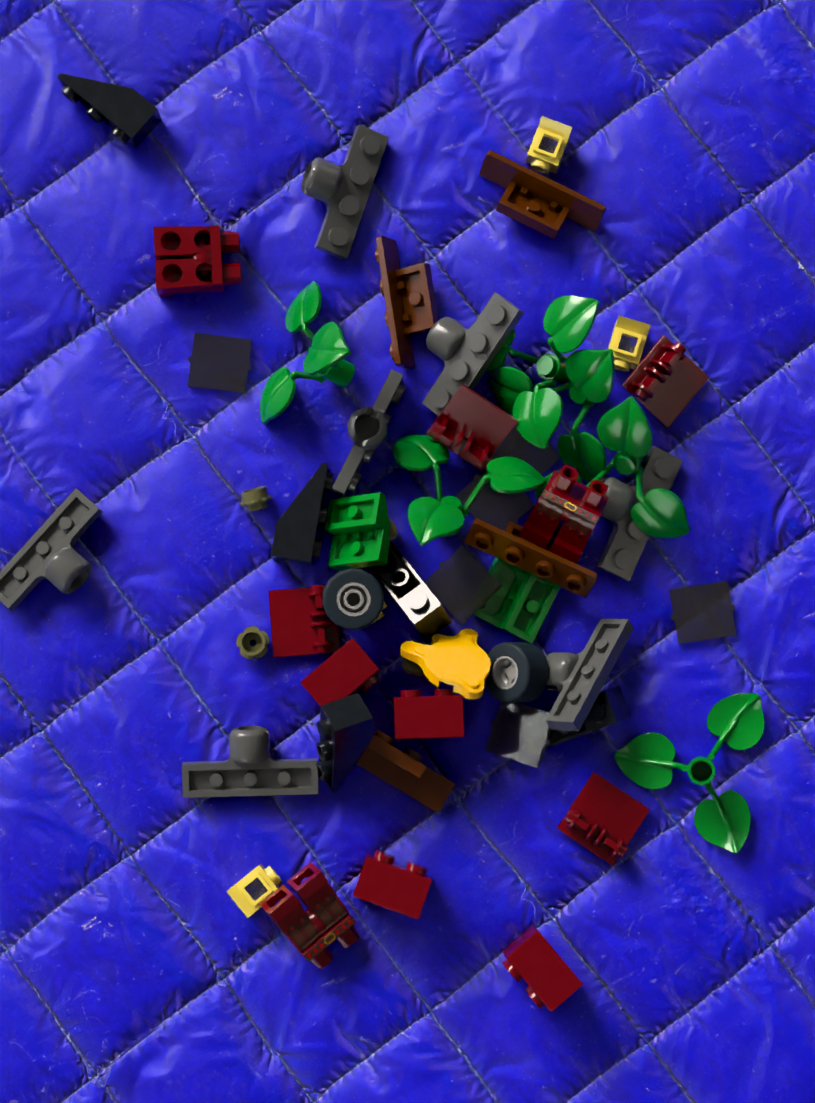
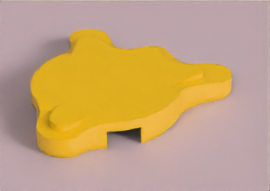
(453, 661)

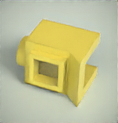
(548, 145)
(628, 343)
(254, 889)

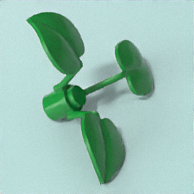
(322, 361)
(589, 383)
(541, 411)
(630, 434)
(445, 516)
(650, 757)

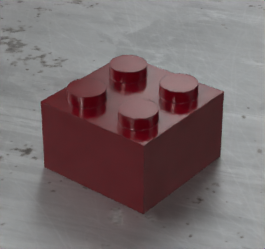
(342, 675)
(428, 715)
(392, 884)
(541, 968)

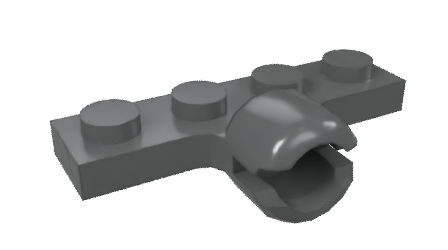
(344, 189)
(470, 350)
(367, 431)
(626, 539)
(51, 553)
(583, 674)
(250, 770)

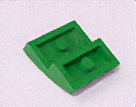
(358, 531)
(520, 602)

